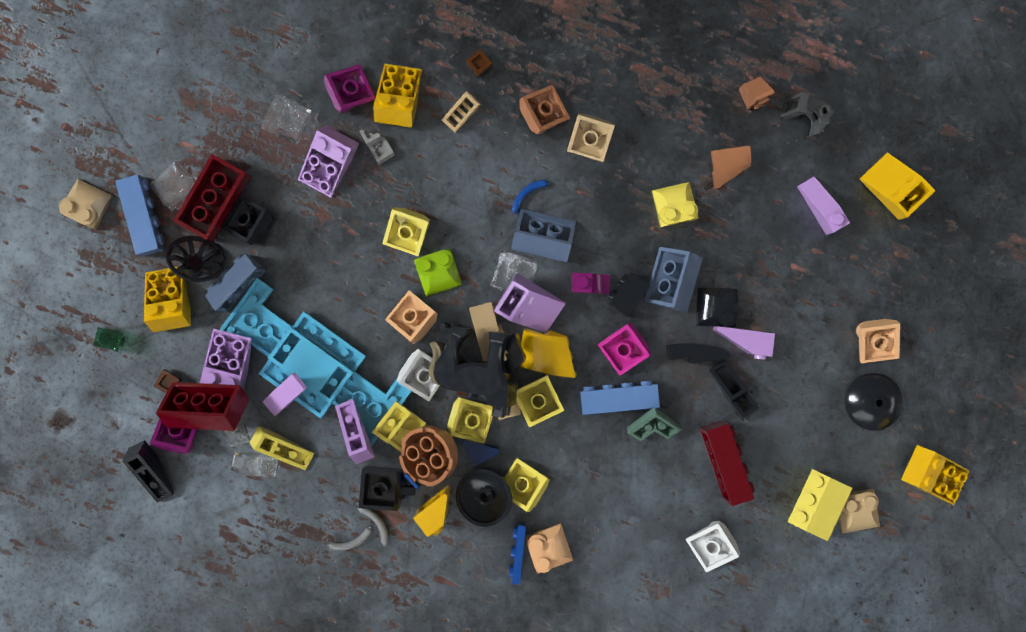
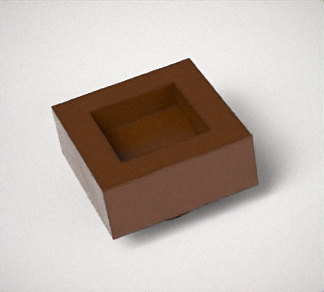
(479, 62)
(165, 380)

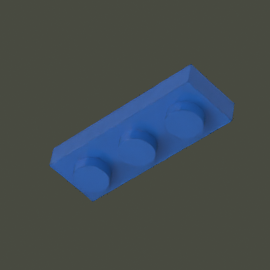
(517, 553)

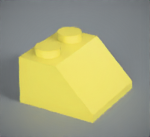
(538, 401)

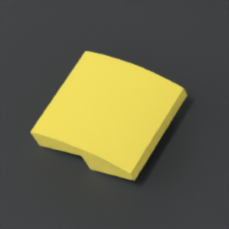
(397, 424)

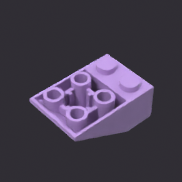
(327, 160)
(529, 304)
(227, 359)

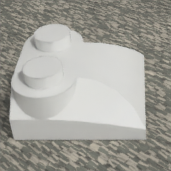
(416, 376)
(713, 545)

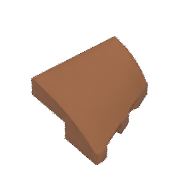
(729, 163)

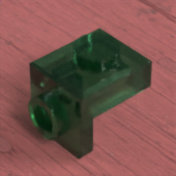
(108, 339)

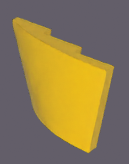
(547, 353)

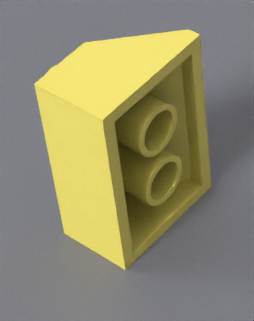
(820, 505)

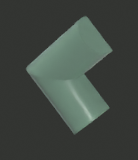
(651, 422)

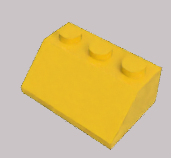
(433, 513)

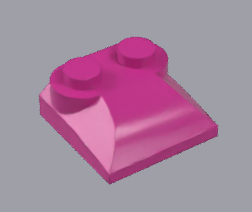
(625, 348)

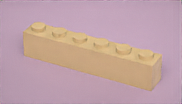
(484, 321)

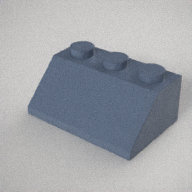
(543, 235)
(673, 279)
(234, 283)

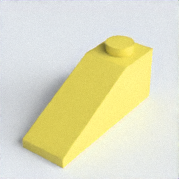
(280, 448)

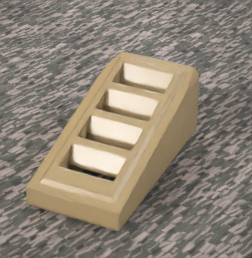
(467, 95)

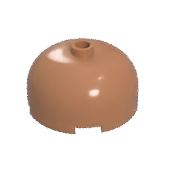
(428, 455)

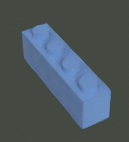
(140, 215)
(619, 398)

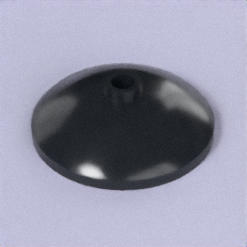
(862, 398)
(474, 503)

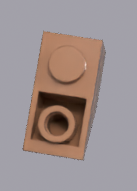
(756, 93)

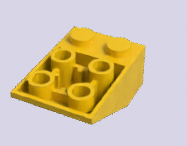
(397, 95)
(897, 186)
(166, 301)
(935, 474)

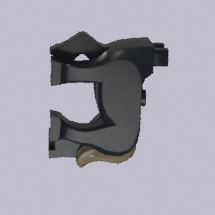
(490, 378)

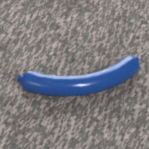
(525, 191)

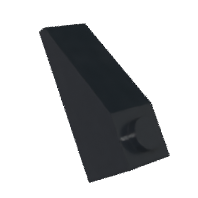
(148, 470)

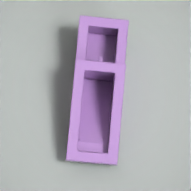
(285, 394)

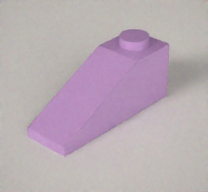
(823, 206)
(752, 342)
(354, 432)

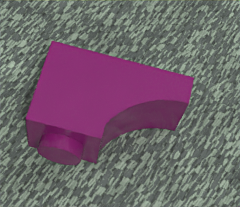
(590, 283)

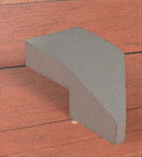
(378, 146)

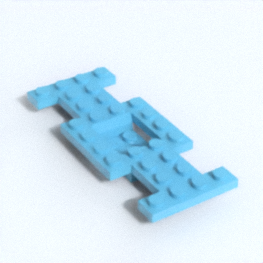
(291, 352)

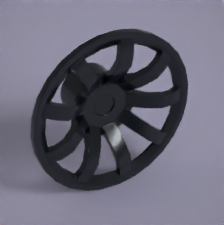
(194, 263)

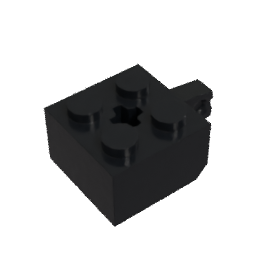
(394, 491)

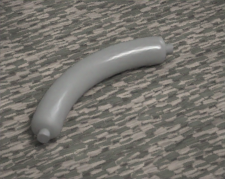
(379, 522)
(351, 544)

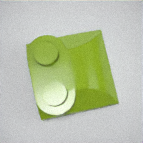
(438, 272)

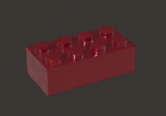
(212, 198)
(203, 406)
(727, 463)

